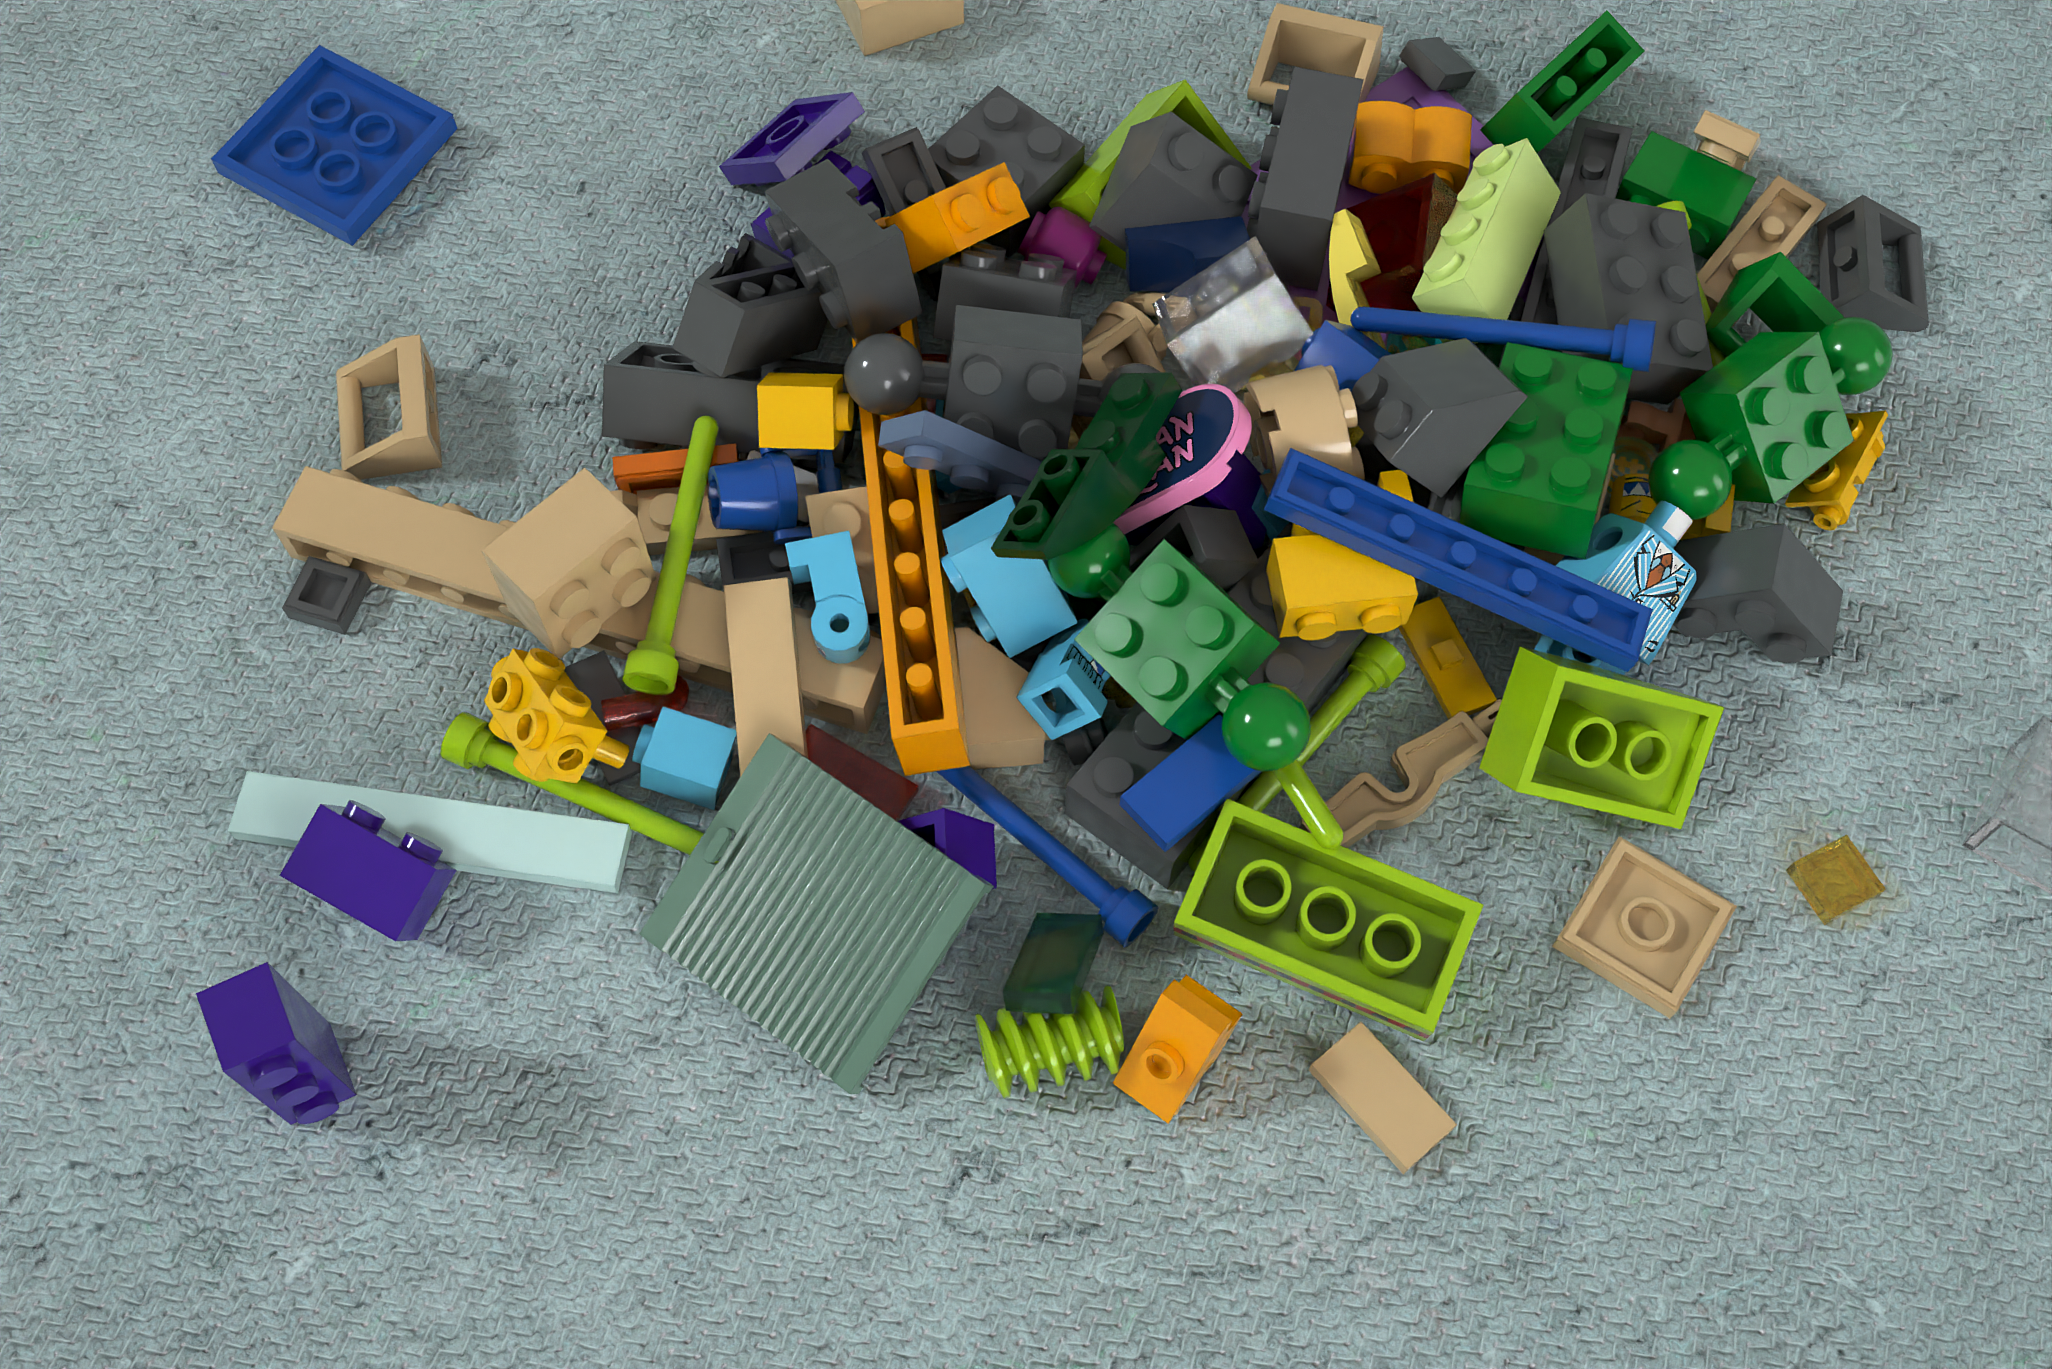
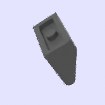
(1854, 266)

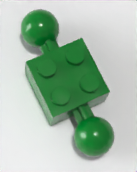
(1769, 415)
(1183, 648)

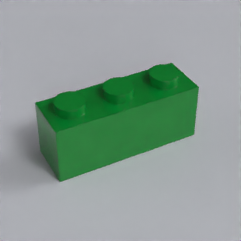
(1565, 85)

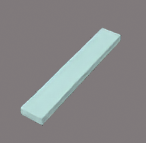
(470, 834)

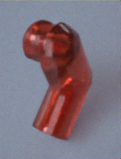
(642, 707)

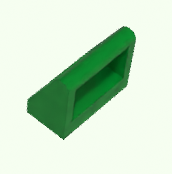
(1776, 295)

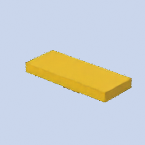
(1446, 660)

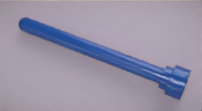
(1626, 343)
(1123, 911)

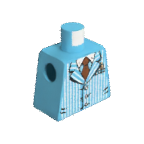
(1642, 566)

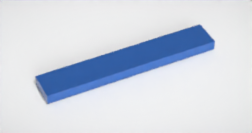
(1459, 560)

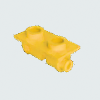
(1831, 487)

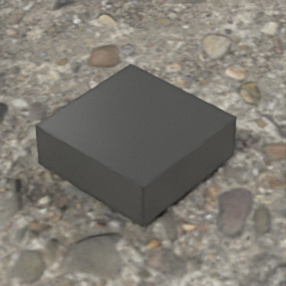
(1436, 63)
(327, 595)

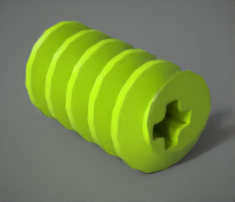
(1051, 1042)

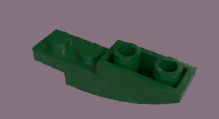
(1092, 485)

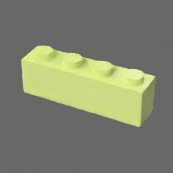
(1490, 235)

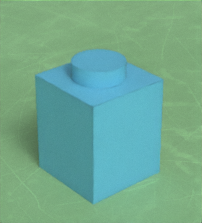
(685, 757)

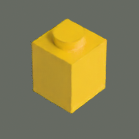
(803, 411)

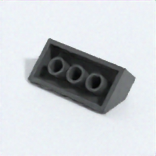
(658, 395)

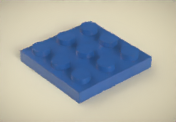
(335, 144)

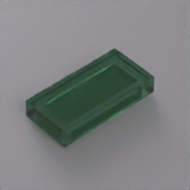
(1053, 963)

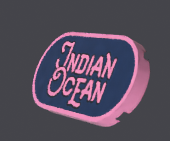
(1198, 443)

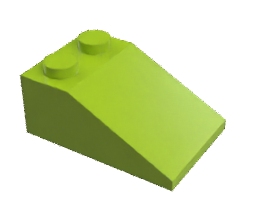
(1599, 739)

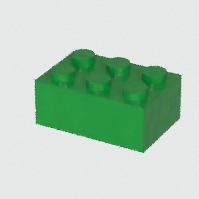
(1551, 458)

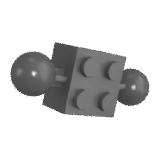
(1004, 377)

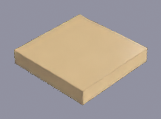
(1644, 927)

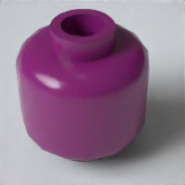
(1067, 237)

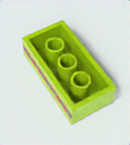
(1327, 920)

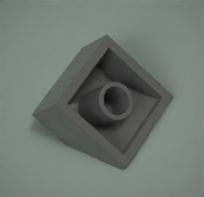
(1170, 177)
(1435, 409)

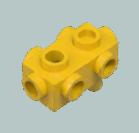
(547, 718)

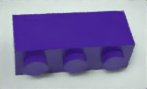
(276, 1045)

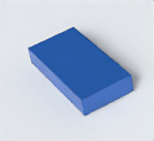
(1186, 786)

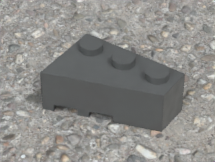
(843, 251)

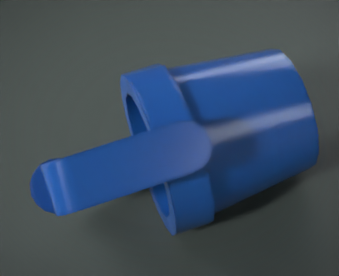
(764, 493)

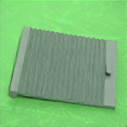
(814, 913)

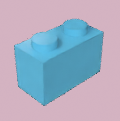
(1012, 595)

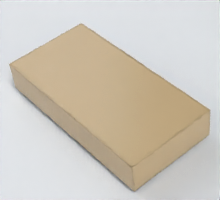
(1382, 1097)

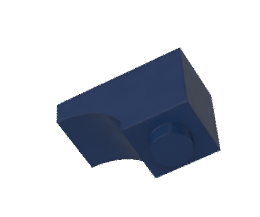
(1172, 253)

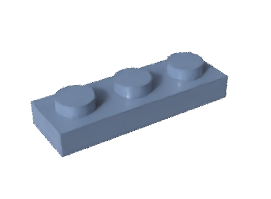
(966, 456)

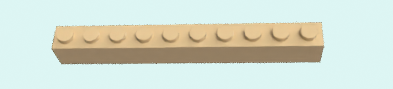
(440, 558)

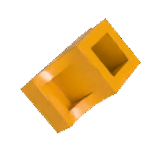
(1176, 1047)

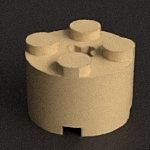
(1304, 414)

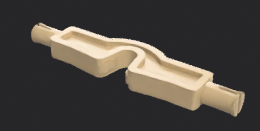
(1421, 766)

